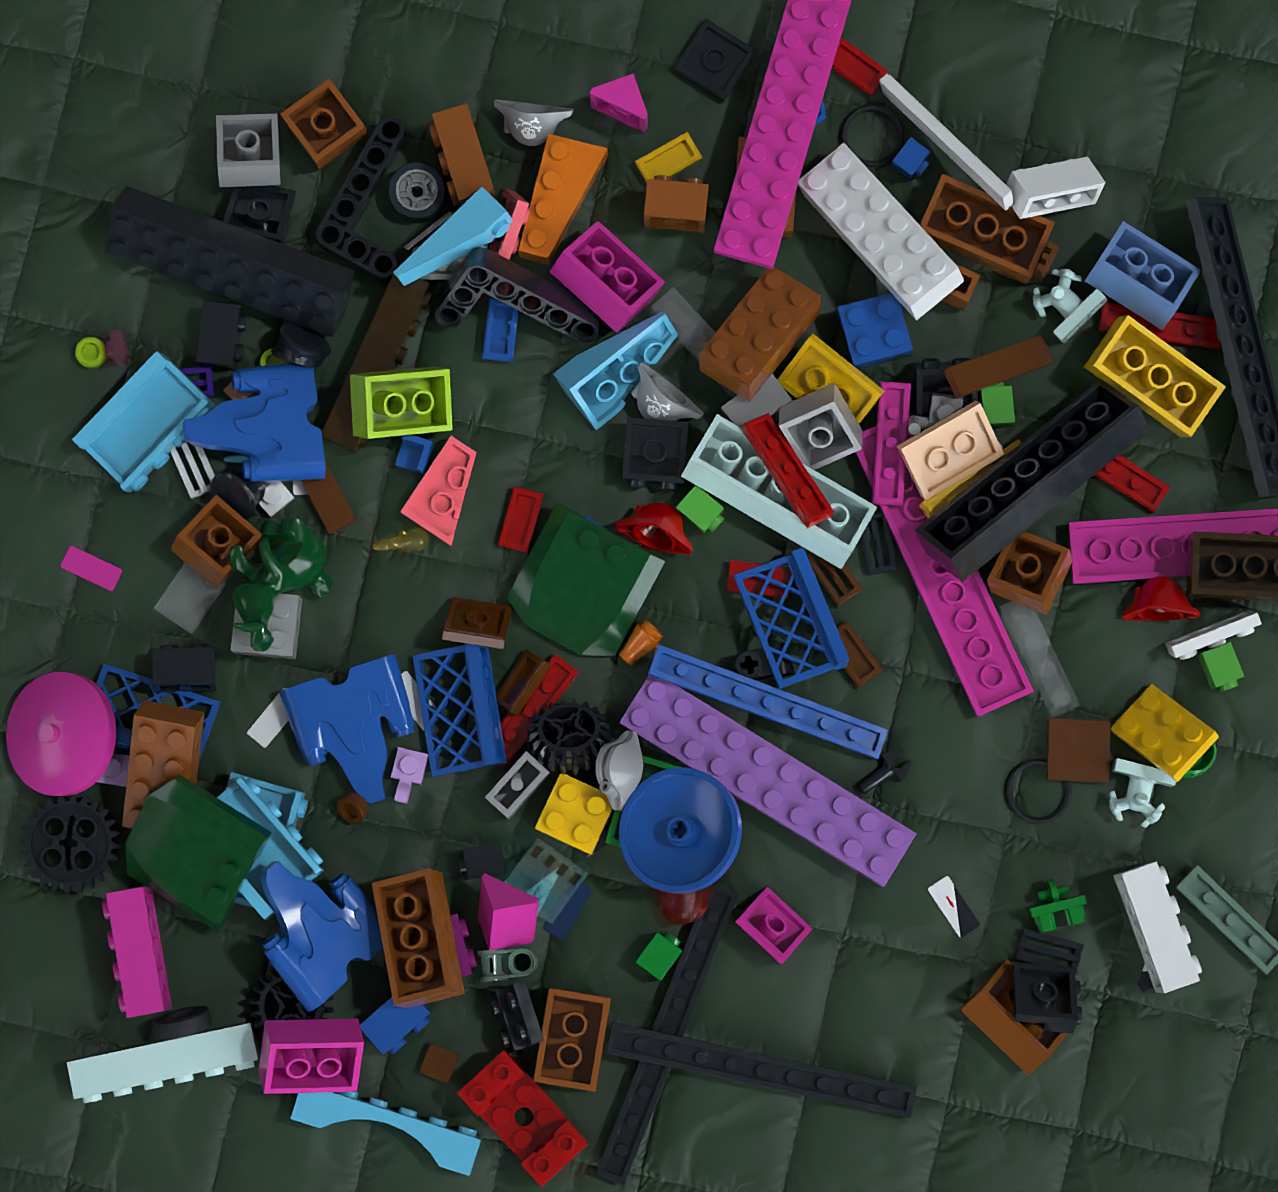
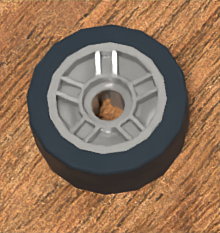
(417, 176)

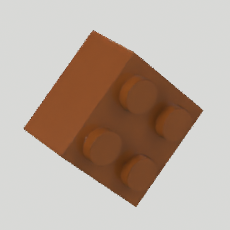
(324, 124)
(676, 204)
(208, 538)
(1030, 572)

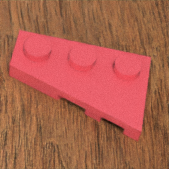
(519, 212)
(441, 491)

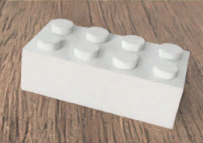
(1157, 927)

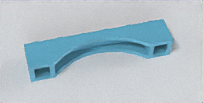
(449, 1147)

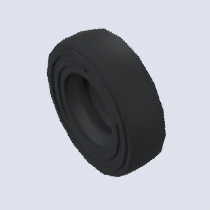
(183, 1022)

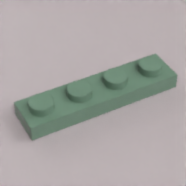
(1230, 918)

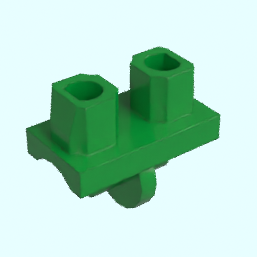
(1072, 907)

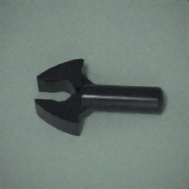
(885, 772)

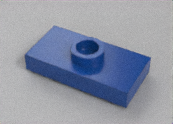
(500, 331)

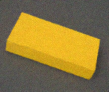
(669, 158)

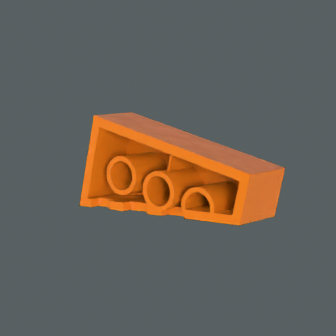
(560, 188)

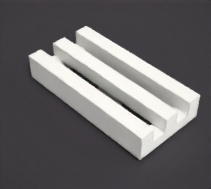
(203, 488)

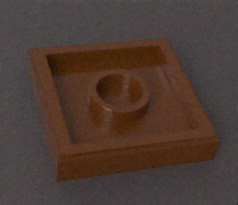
(477, 622)
(1078, 750)

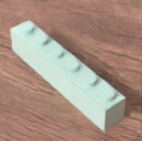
(163, 1061)

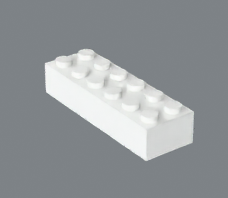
(880, 231)

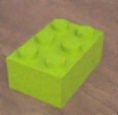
(401, 402)

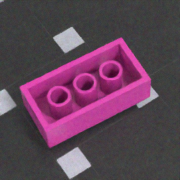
(138, 952)

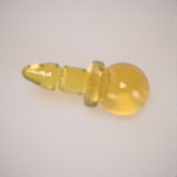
(413, 539)

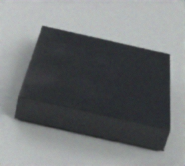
(715, 60)

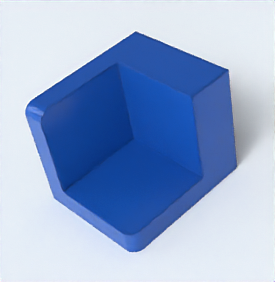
(414, 454)

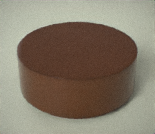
(352, 807)

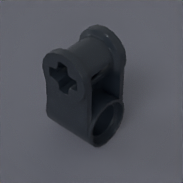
(762, 668)

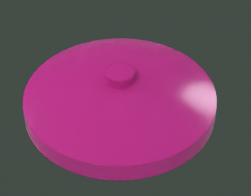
(61, 734)

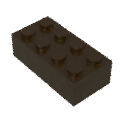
(1232, 566)

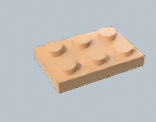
(950, 450)

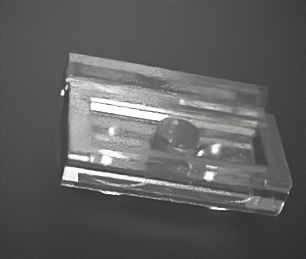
(188, 598)

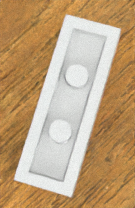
(1213, 635)

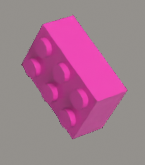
(607, 276)
(311, 1056)

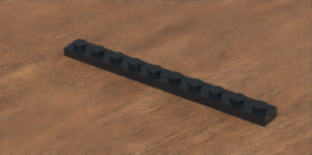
(673, 1020)
(761, 1070)

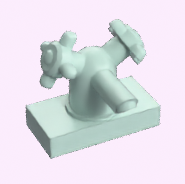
(1068, 304)
(1139, 790)

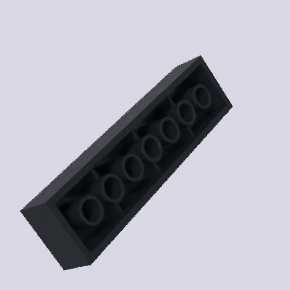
(228, 261)
(1031, 480)

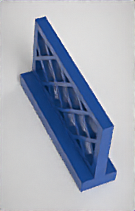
(817, 611)
(484, 705)
(123, 734)

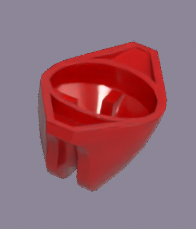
(656, 527)
(1159, 601)

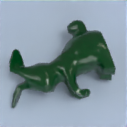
(290, 562)

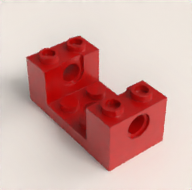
(544, 1143)

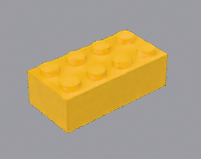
(1154, 376)

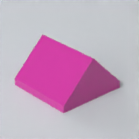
(621, 101)
(506, 914)
(773, 925)

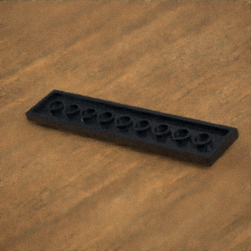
(1239, 336)

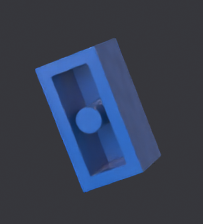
(392, 1023)

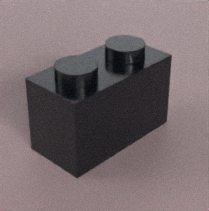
(221, 335)
(184, 668)

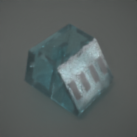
(548, 877)

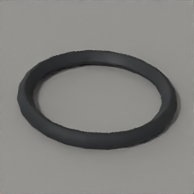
(901, 133)
(1009, 791)

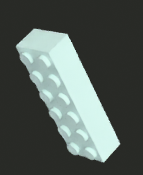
(735, 473)

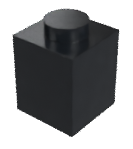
(482, 860)

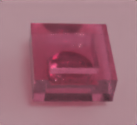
(117, 348)

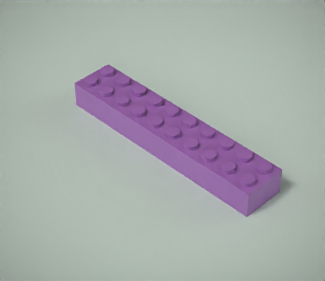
(768, 779)

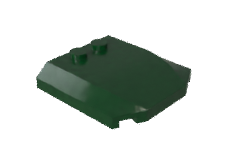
(583, 584)
(193, 850)

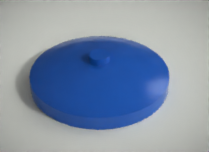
(680, 830)

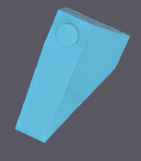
(470, 227)
(607, 372)

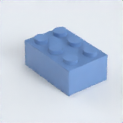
(1143, 275)

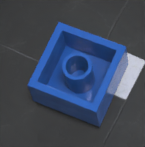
(874, 331)

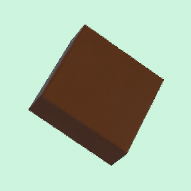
(439, 1063)

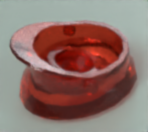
(684, 907)

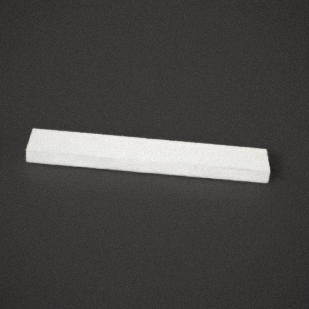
(947, 141)

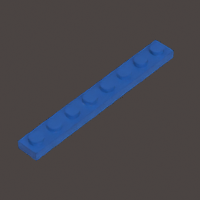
(767, 702)

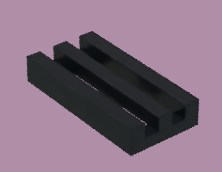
(881, 569)
(1024, 944)

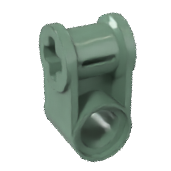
(504, 964)

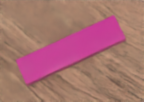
(890, 432)

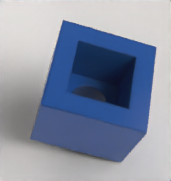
(911, 160)

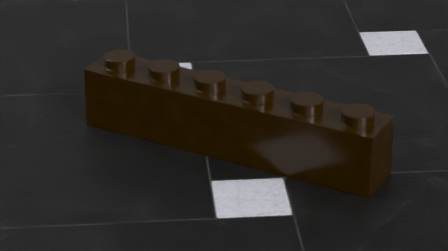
(379, 351)

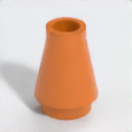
(641, 641)

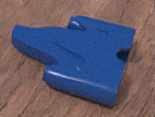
(266, 427)
(348, 721)
(316, 933)

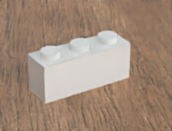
(1055, 187)

